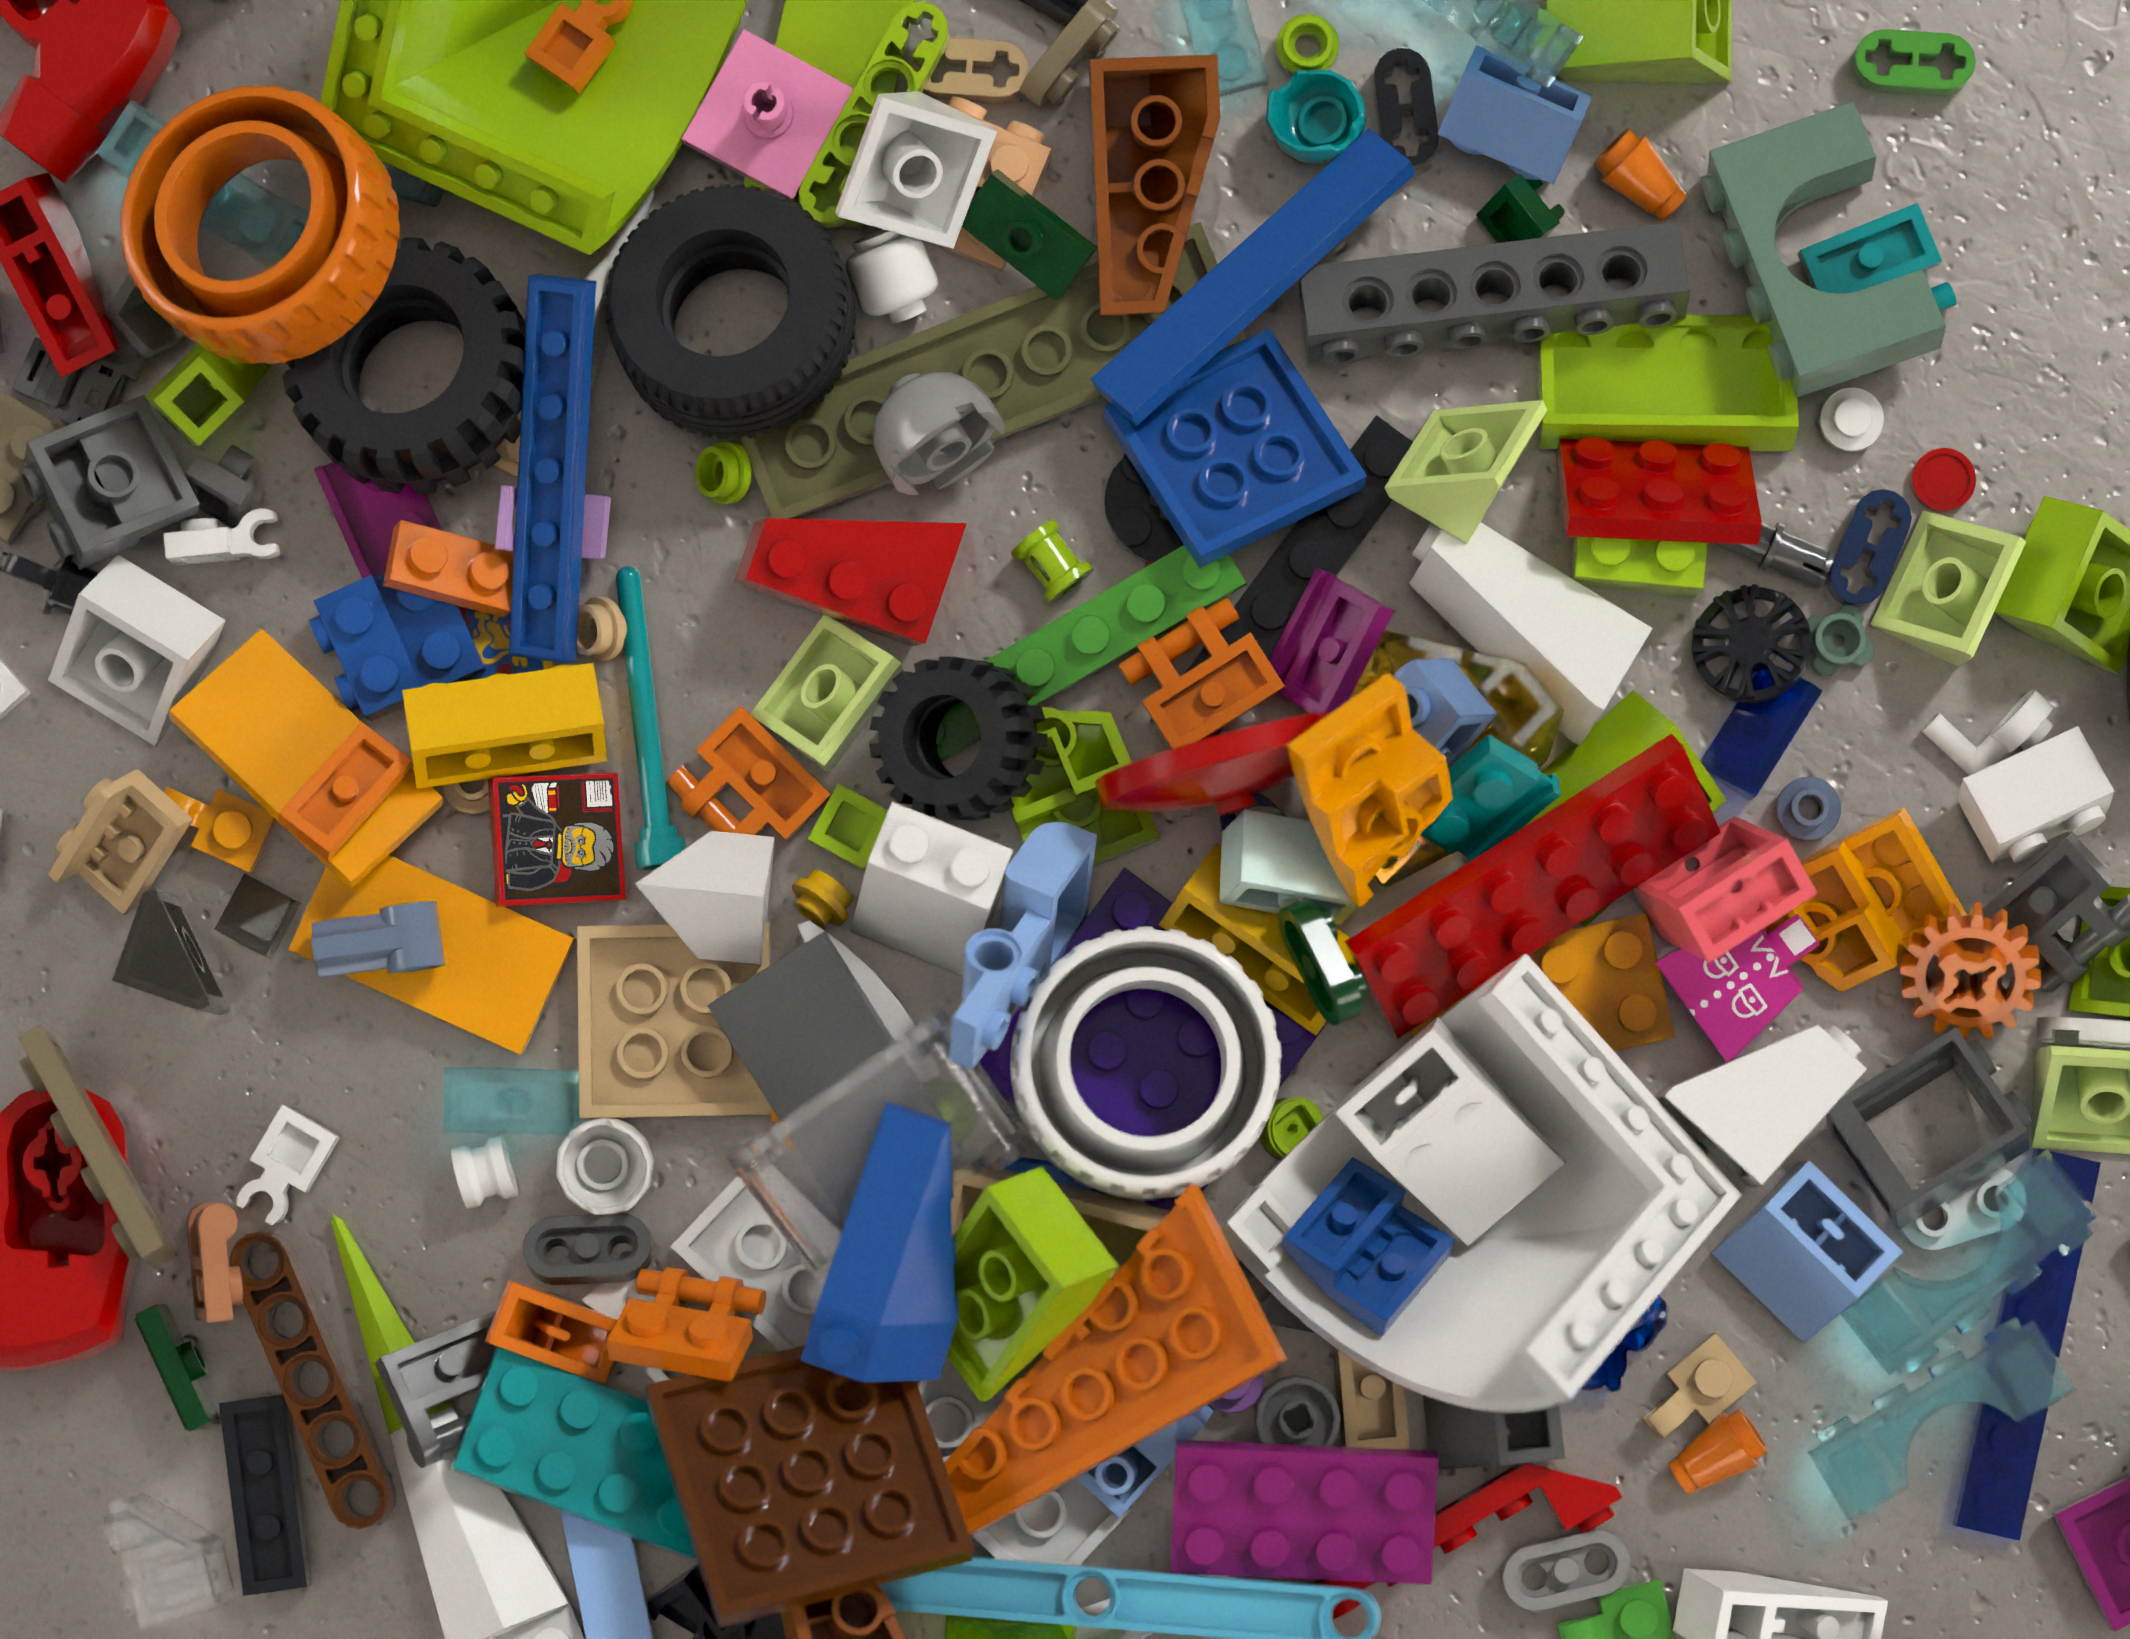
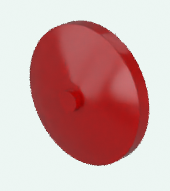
(1208, 772)

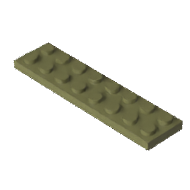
(1021, 351)

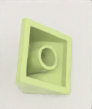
(1463, 462)
(1947, 586)
(827, 692)
(2081, 1099)

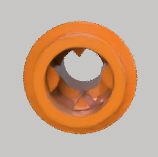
(1640, 174)
(1719, 1452)

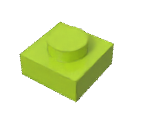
(849, 826)

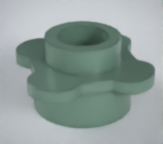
(1855, 646)

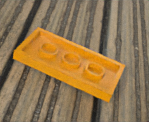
(1609, 980)

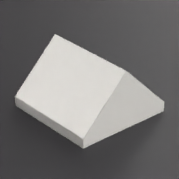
(916, 168)

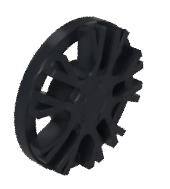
(1751, 644)

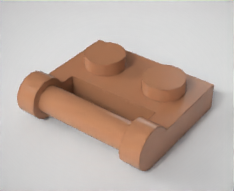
(214, 1282)

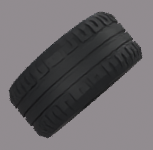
(715, 234)

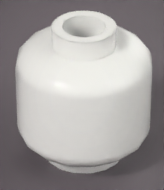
(891, 275)

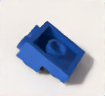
(392, 643)

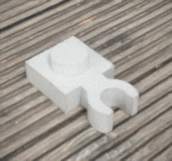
(291, 1154)

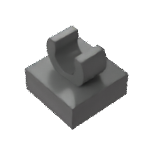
(224, 486)

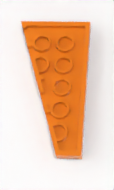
(1145, 1354)

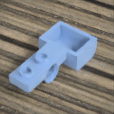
(1040, 912)

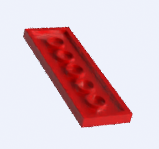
(1534, 886)

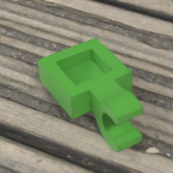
(1627, 1613)

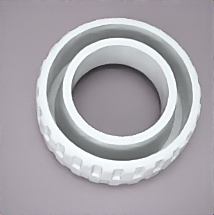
(1119, 1161)

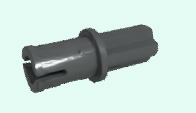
(1787, 554)

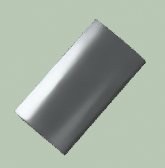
(800, 1024)

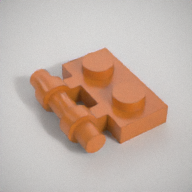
(1214, 691)
(759, 771)
(682, 1338)

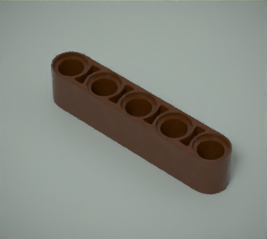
(338, 1400)

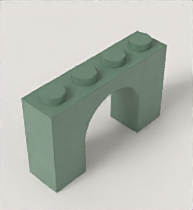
(1815, 333)

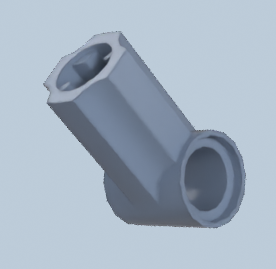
(395, 939)

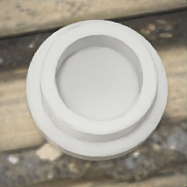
(1851, 419)

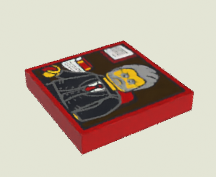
(556, 839)

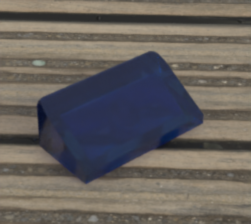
(1758, 736)

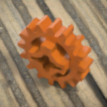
(1971, 945)

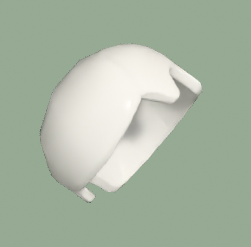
(605, 1166)

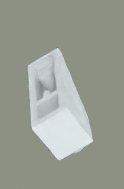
(1763, 1607)

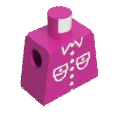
(1744, 986)

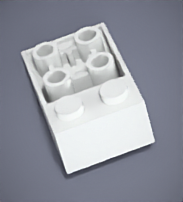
(1449, 1133)

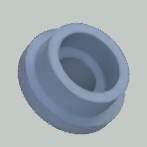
(1788, 812)

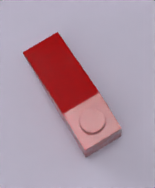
(53, 274)

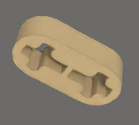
(974, 86)

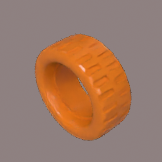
(326, 276)

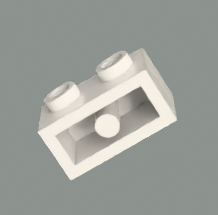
(2036, 797)

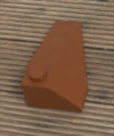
(1149, 160)

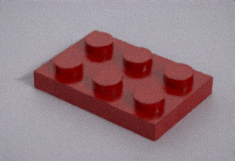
(1658, 491)

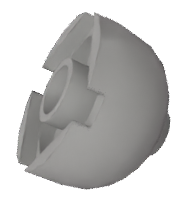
(934, 430)

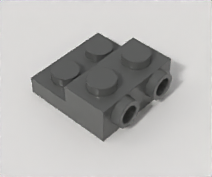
(107, 482)

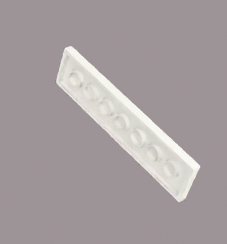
(742, 1242)

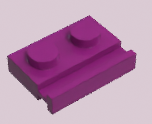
(369, 515)
(1328, 643)

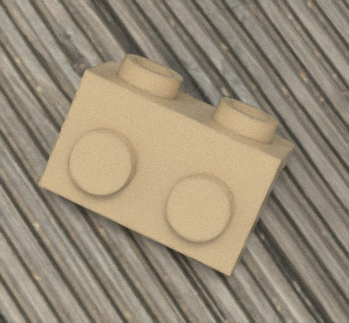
(121, 839)

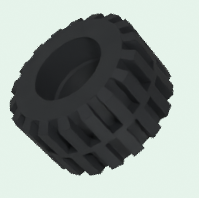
(911, 728)

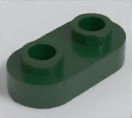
(1312, 944)

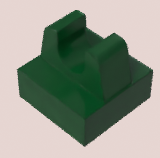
(1519, 212)

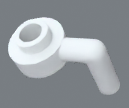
(2021, 726)

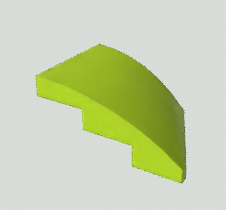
(1078, 753)

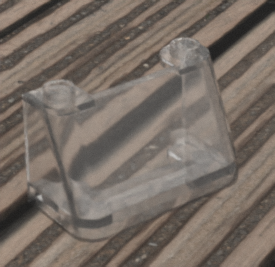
(815, 1155)

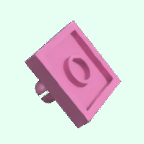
(767, 115)

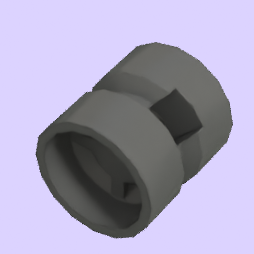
(1297, 1413)

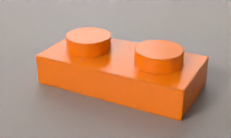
(450, 568)
(344, 791)

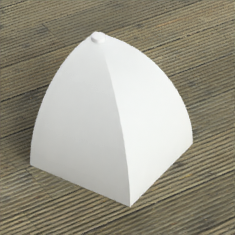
(1559, 1275)

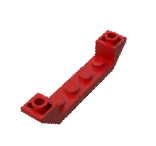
(1570, 1497)

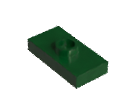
(1027, 235)
(178, 1365)

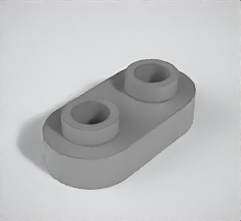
(1565, 1570)

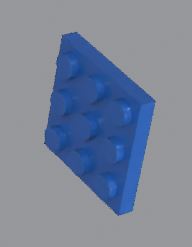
(1239, 450)

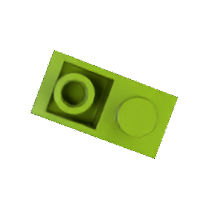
(203, 392)

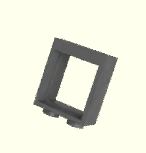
(1974, 1067)

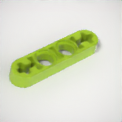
(861, 101)

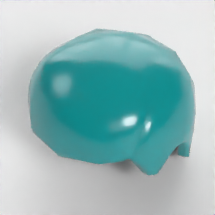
(1315, 115)

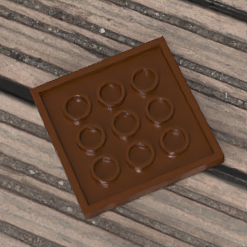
(804, 1483)

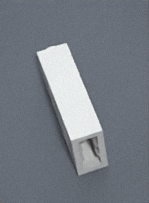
(1531, 614)

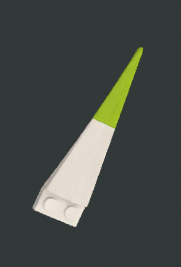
(472, 1541)

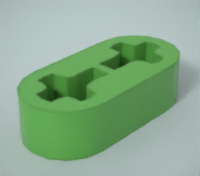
(1912, 77)

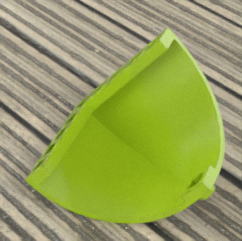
(465, 109)

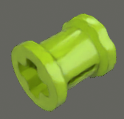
(1052, 561)

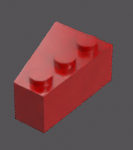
(855, 570)

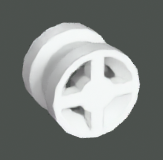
(484, 1171)

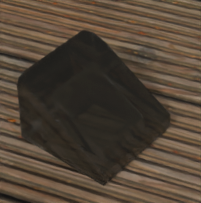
(257, 916)

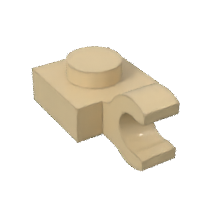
(1704, 1382)

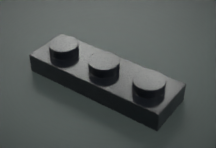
(264, 1495)

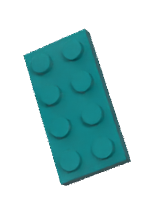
(572, 1450)

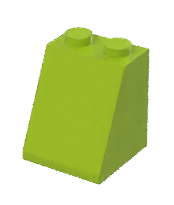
(1648, 40)

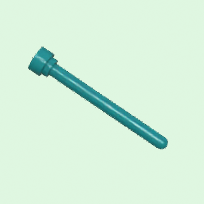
(658, 839)

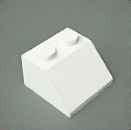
(134, 648)

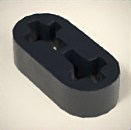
(1420, 107)

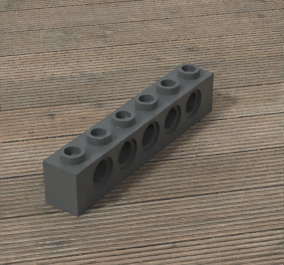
(1518, 269)

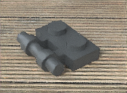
(2050, 895)

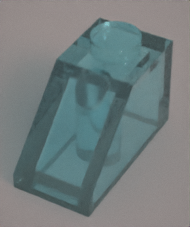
(510, 1101)

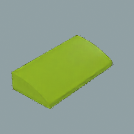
(1669, 383)

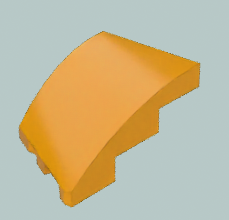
(1369, 783)
(1869, 899)

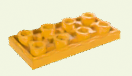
(275, 729)
(495, 959)

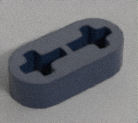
(1882, 554)

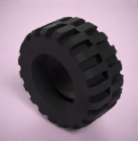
(458, 425)

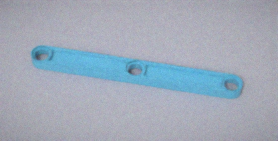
(1137, 1600)

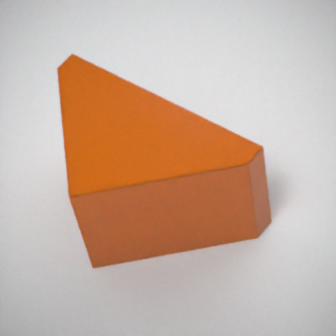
(553, 1331)

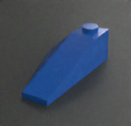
(891, 1280)

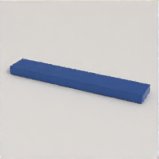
(1253, 276)
(552, 467)

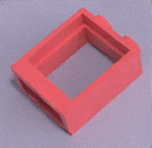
(1736, 889)

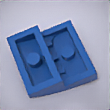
(1366, 1246)

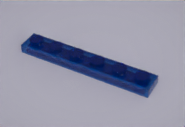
(2001, 1449)

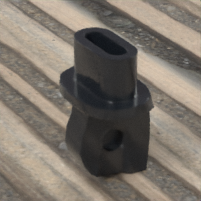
(60, 584)

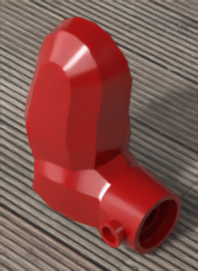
(83, 73)
(59, 1260)

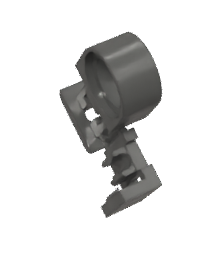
(83, 391)

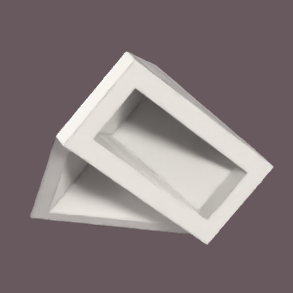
(716, 895)

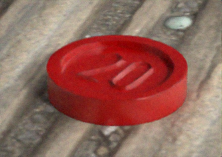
(1943, 480)

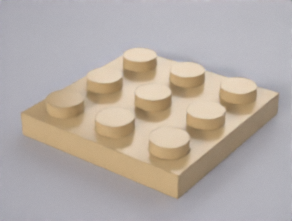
(648, 1030)

